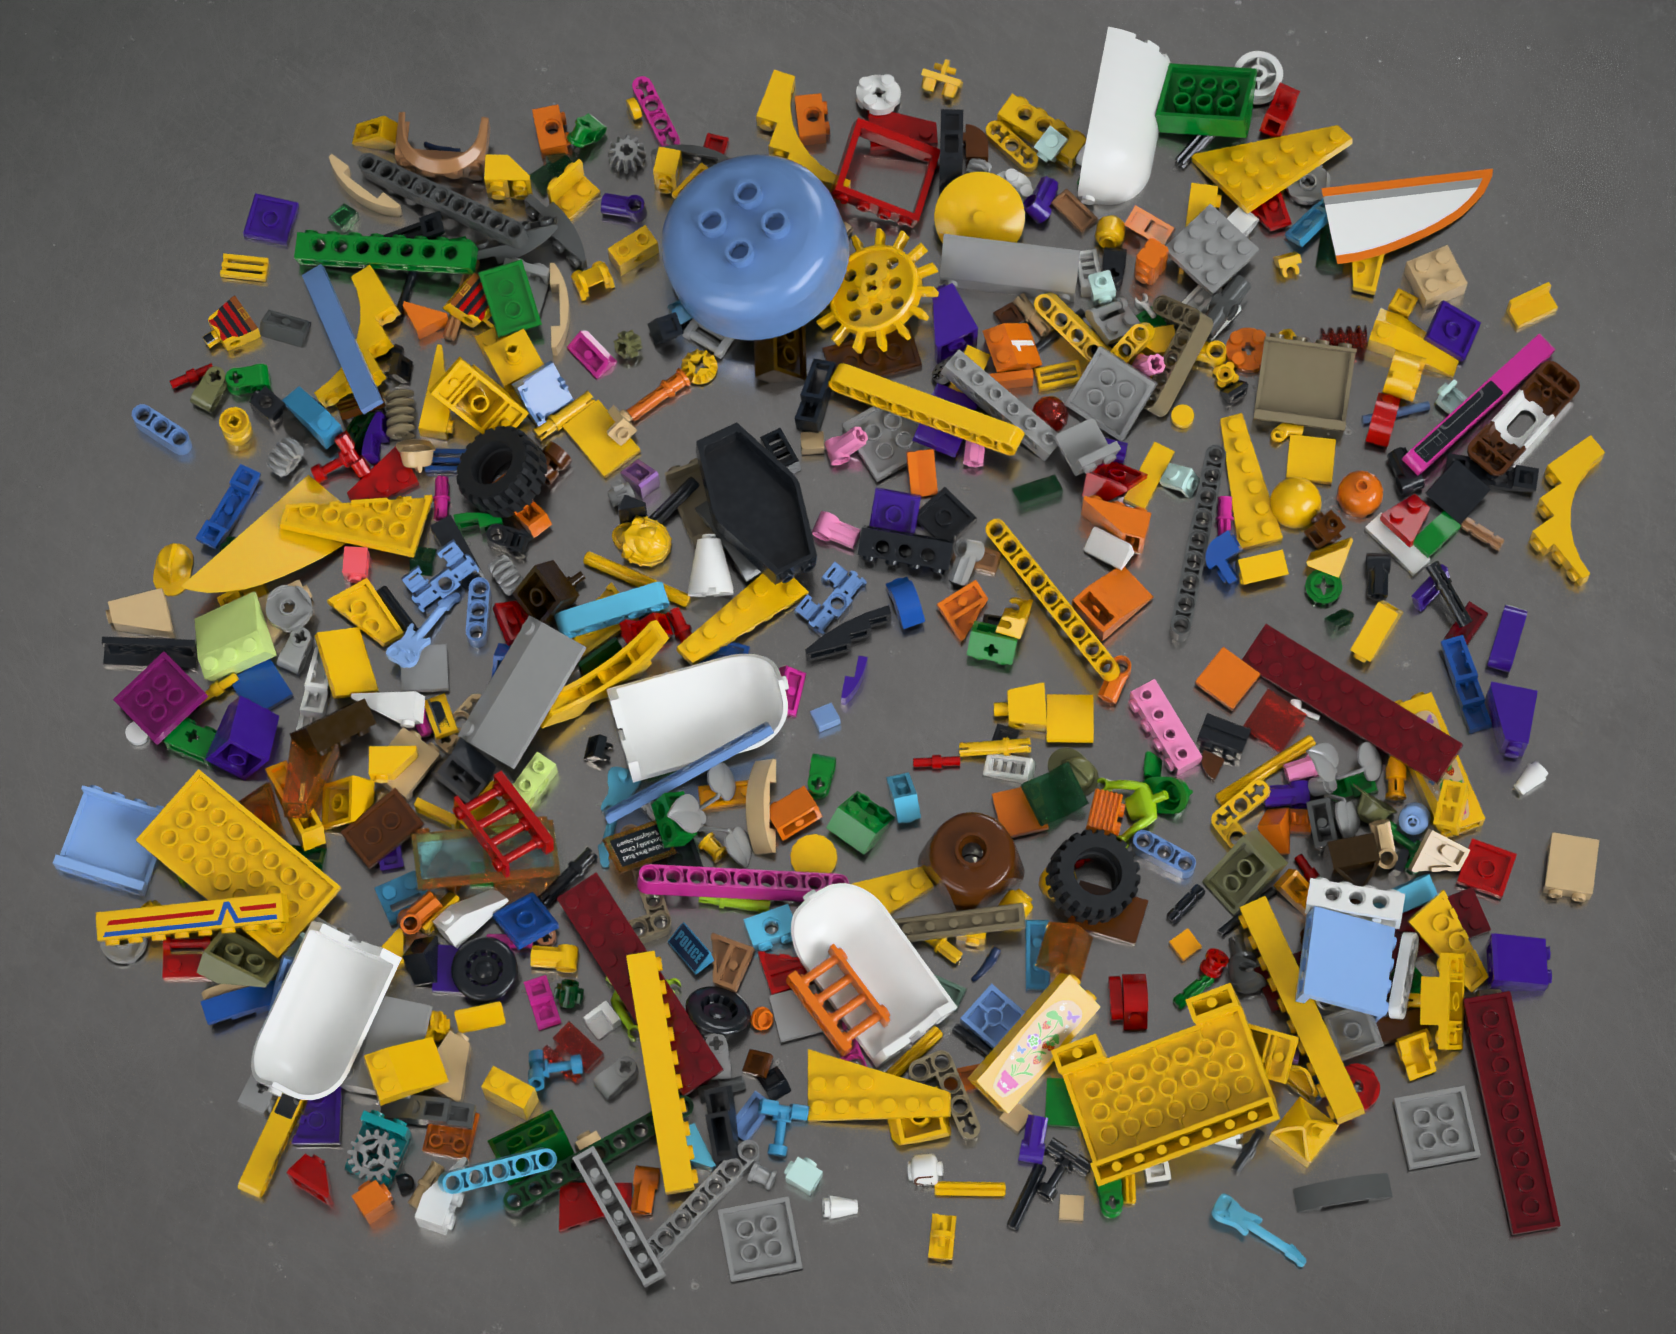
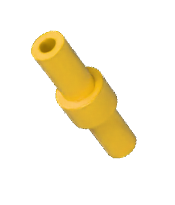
(218, 688)

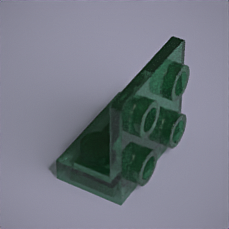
(1054, 794)

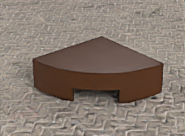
(1211, 764)

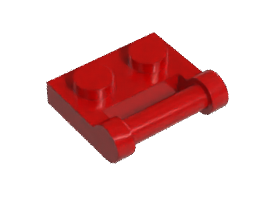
(182, 965)

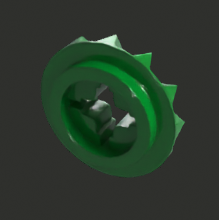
(1316, 594)

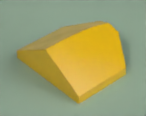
(1302, 1082)

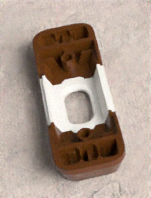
(1543, 395)

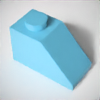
(904, 798)
(701, 1154)

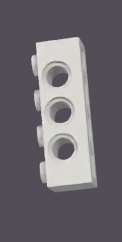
(1367, 895)

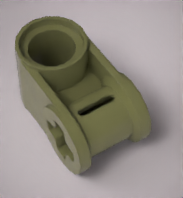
(208, 393)

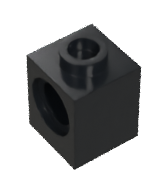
(665, 328)
(272, 413)

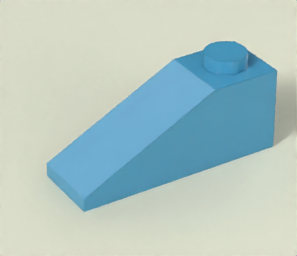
(313, 416)

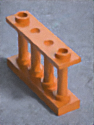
(828, 1021)

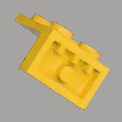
(572, 190)

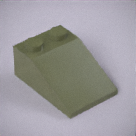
(1244, 871)
(237, 962)

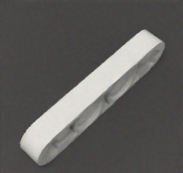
(1403, 975)

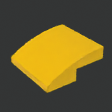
(1069, 718)

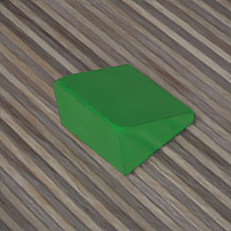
(1152, 765)

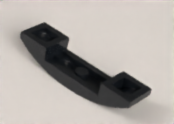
(429, 226)
(1514, 479)

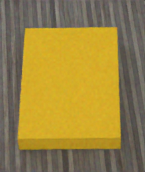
(590, 435)
(346, 662)

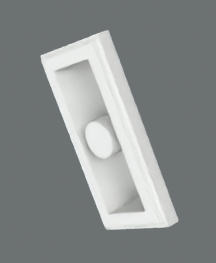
(1108, 548)

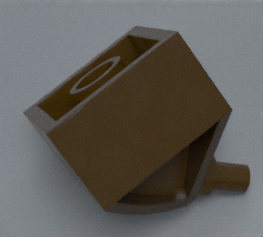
(547, 591)
(1352, 859)

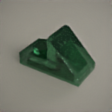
(553, 168)

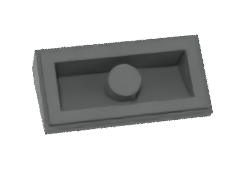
(284, 328)

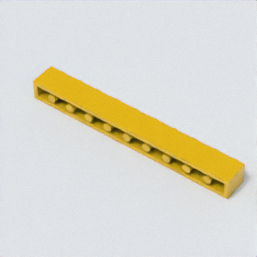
(1304, 1017)
(660, 1072)

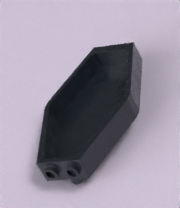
(756, 503)

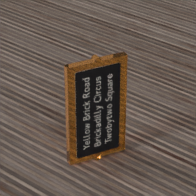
(637, 847)

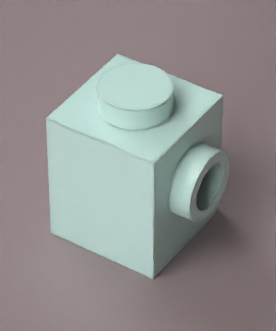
(803, 1175)

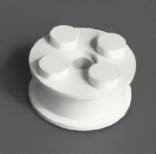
(1268, 74)

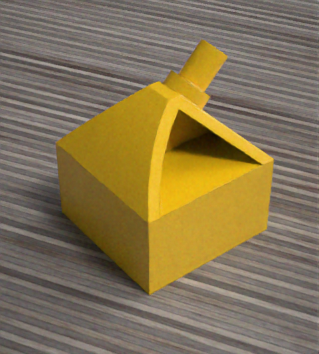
(1303, 1132)

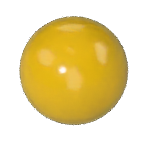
(1295, 502)

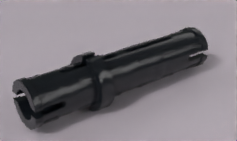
(1448, 593)
(567, 876)

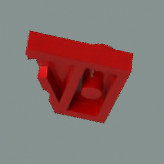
(1273, 213)
(510, 619)

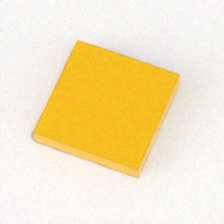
(1311, 458)

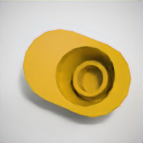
(173, 568)

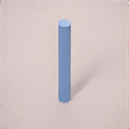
(1402, 411)

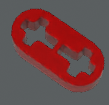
(1115, 998)

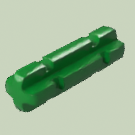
(1192, 990)

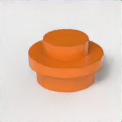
(761, 1018)

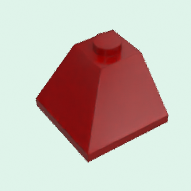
(1111, 480)
(313, 1177)

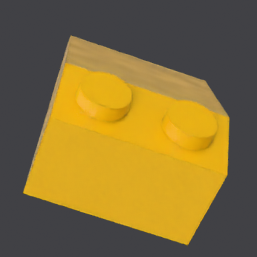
(405, 1069)

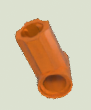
(1111, 690)
(421, 910)
(644, 1182)

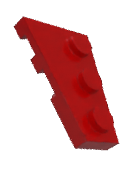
(385, 479)
(579, 1205)

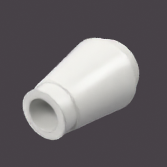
(1531, 777)
(838, 1207)

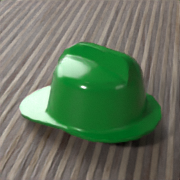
(1177, 790)

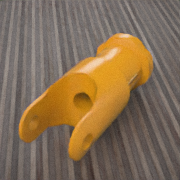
(1395, 774)

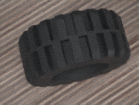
(519, 483)
(1112, 856)

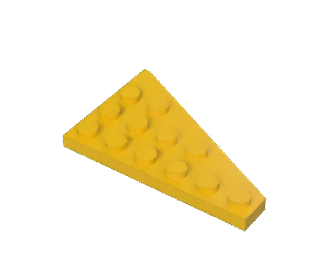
(1264, 168)

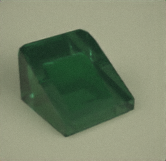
(344, 217)
(425, 559)
(1339, 619)

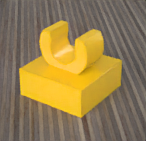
(1287, 260)

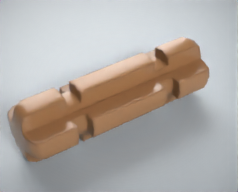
(1482, 533)

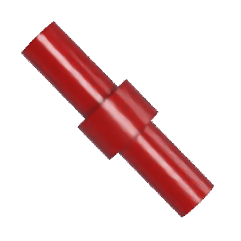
(190, 376)
(936, 761)
(1309, 872)

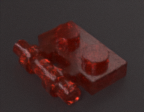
(574, 1043)

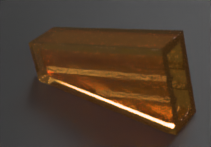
(306, 779)

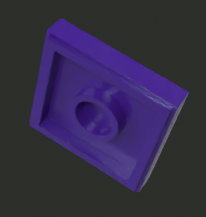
(271, 219)
(1452, 331)
(895, 510)

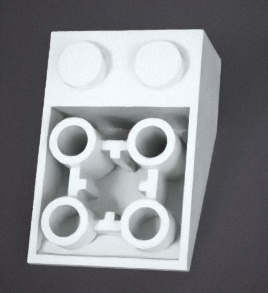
(438, 1207)

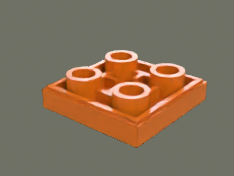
(1227, 678)
(1016, 813)
(450, 1141)

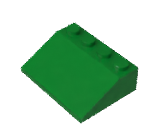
(1206, 100)

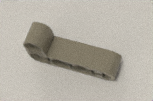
(958, 1094)

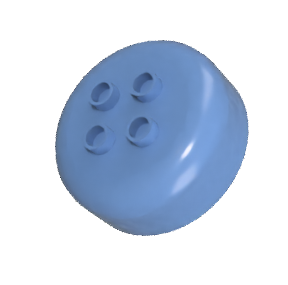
(755, 247)

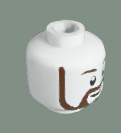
(925, 1169)

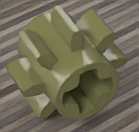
(627, 344)

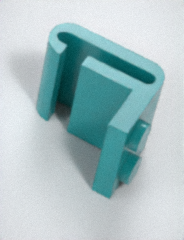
(396, 1129)

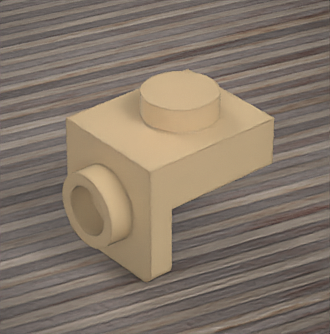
(622, 428)
(586, 1139)

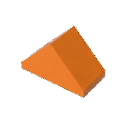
(424, 320)
(1276, 829)

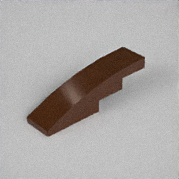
(1393, 1029)

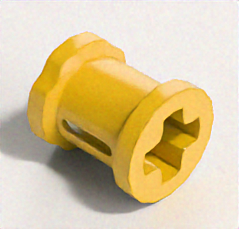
(713, 847)

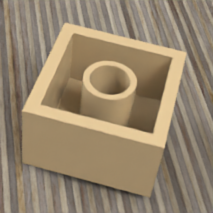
(1435, 277)

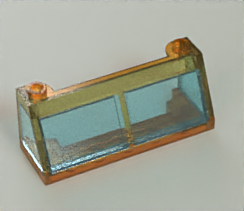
(458, 858)

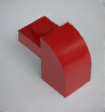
(1280, 110)
(1383, 419)
(632, 628)
(1135, 1001)

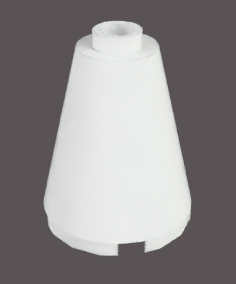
(710, 569)

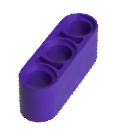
(1507, 638)

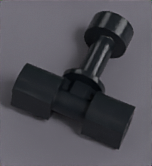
(1065, 1163)

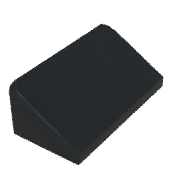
(630, 508)

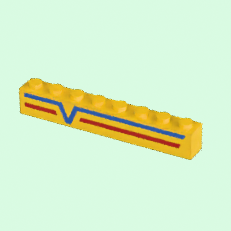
(192, 917)

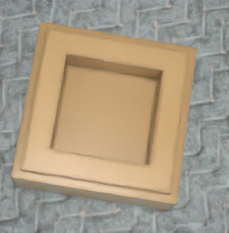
(1016, 1118)
(1071, 1207)

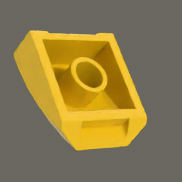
(918, 1129)

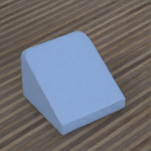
(825, 717)

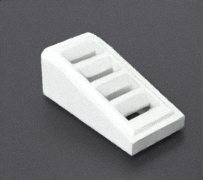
(1084, 284)
(1028, 774)

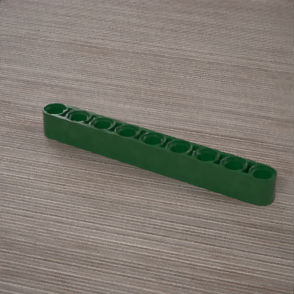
(569, 1175)

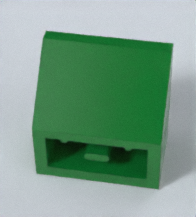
(860, 822)

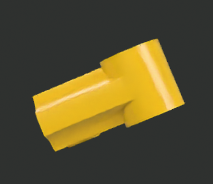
(1210, 347)
(562, 958)

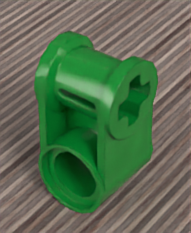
(586, 131)
(249, 378)
(821, 773)
(1110, 1192)

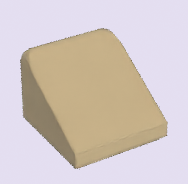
(812, 443)

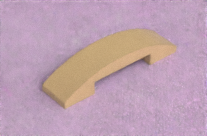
(382, 204)
(559, 333)
(758, 807)

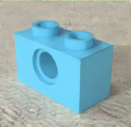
(756, 925)

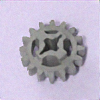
(368, 1164)

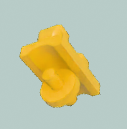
(950, 84)
(942, 1236)

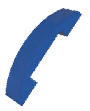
(230, 508)

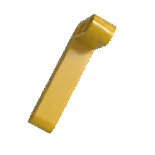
(1090, 337)

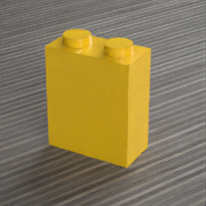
(510, 1093)

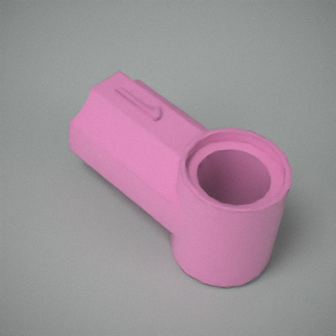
(1150, 364)
(841, 447)
(973, 454)
(830, 528)
(1300, 769)

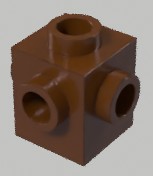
(1325, 529)

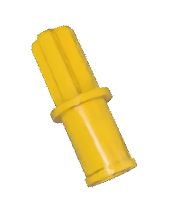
(946, 949)

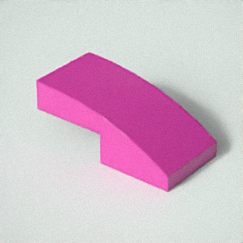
(542, 1002)

